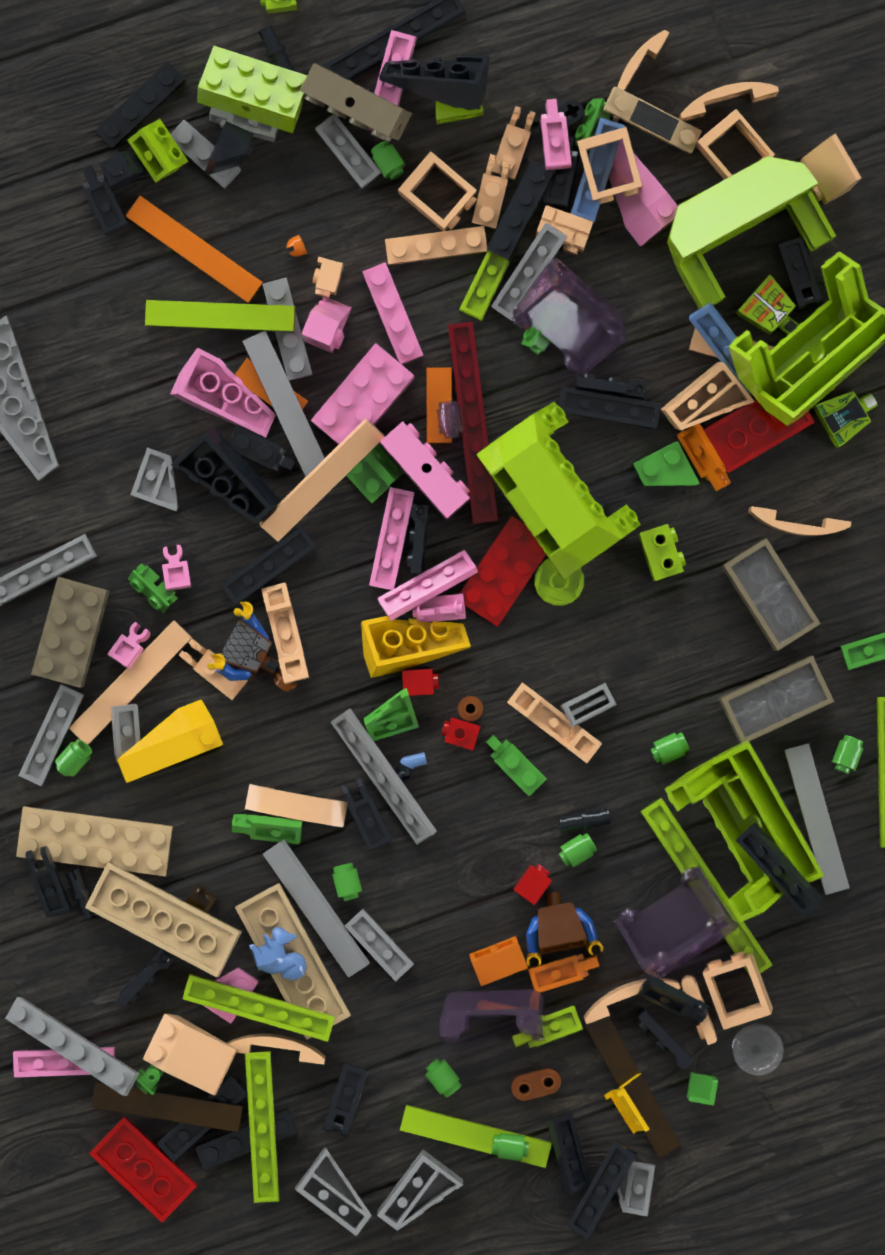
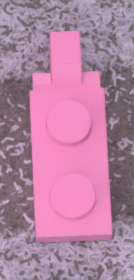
(555, 137)

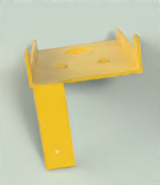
(627, 1108)

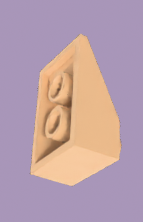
(831, 169)
(190, 1053)

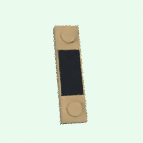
(652, 120)

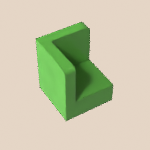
(702, 1088)

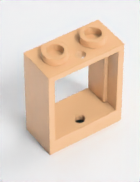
(720, 129)
(600, 140)
(418, 176)
(744, 1014)

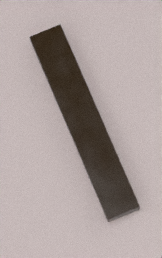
(623, 1069)
(169, 1107)

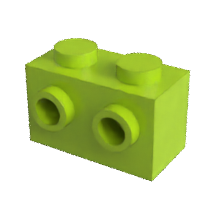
(157, 150)
(657, 553)

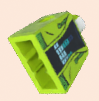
(844, 416)

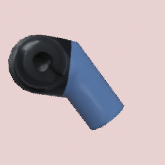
(407, 765)

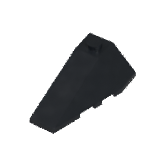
(451, 82)

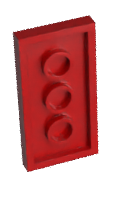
(750, 433)
(503, 572)
(143, 1169)

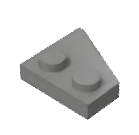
(156, 480)
(637, 1189)

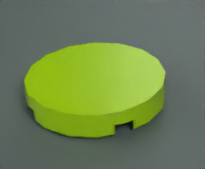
(554, 588)

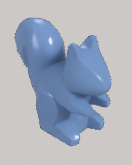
(273, 958)

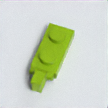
(556, 1026)

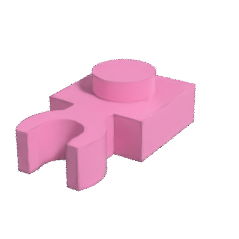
(176, 572)
(127, 649)

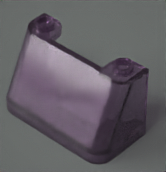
(571, 317)
(677, 925)
(462, 1005)

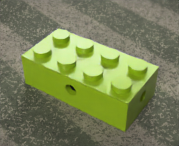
(252, 89)

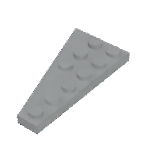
(19, 411)

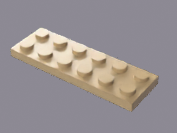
(95, 840)
(163, 919)
(316, 986)

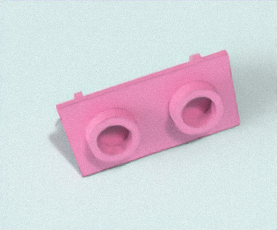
(441, 609)

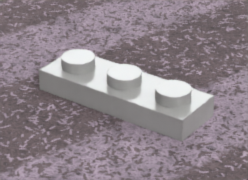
(199, 151)
(348, 151)
(379, 944)

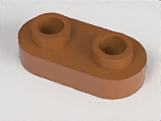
(536, 1084)

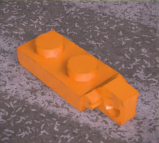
(704, 456)
(561, 971)

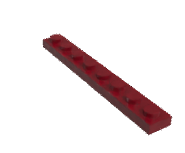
(475, 432)

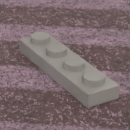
(534, 261)
(290, 343)
(51, 735)

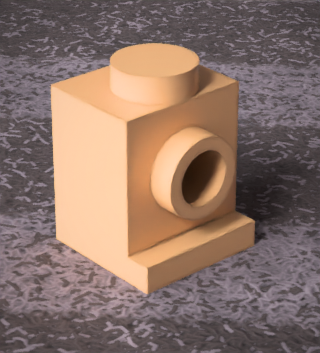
(327, 277)

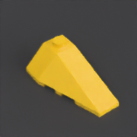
(408, 643)
(177, 738)

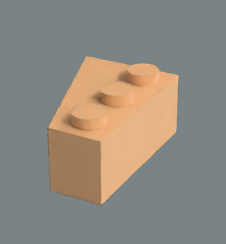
(708, 396)

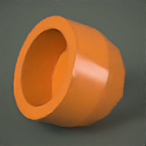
(299, 248)

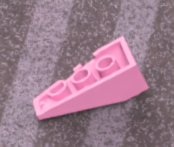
(644, 212)

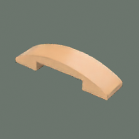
(651, 49)
(757, 90)
(768, 516)
(285, 633)
(554, 722)
(296, 806)
(599, 1008)
(307, 1052)

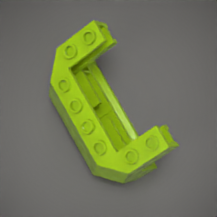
(736, 207)
(818, 351)
(551, 495)
(737, 796)

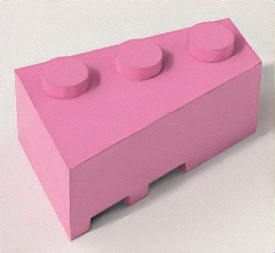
(326, 325)

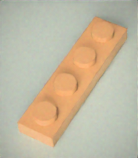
(436, 245)

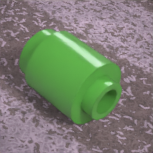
(388, 160)
(669, 748)
(848, 754)
(73, 758)
(577, 850)
(346, 881)
(443, 1077)
(510, 1146)

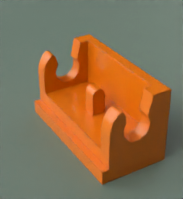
(498, 961)

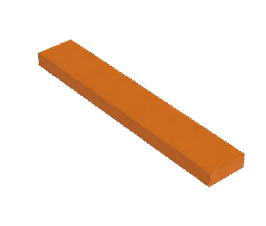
(194, 249)

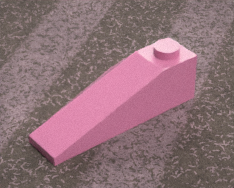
(216, 390)

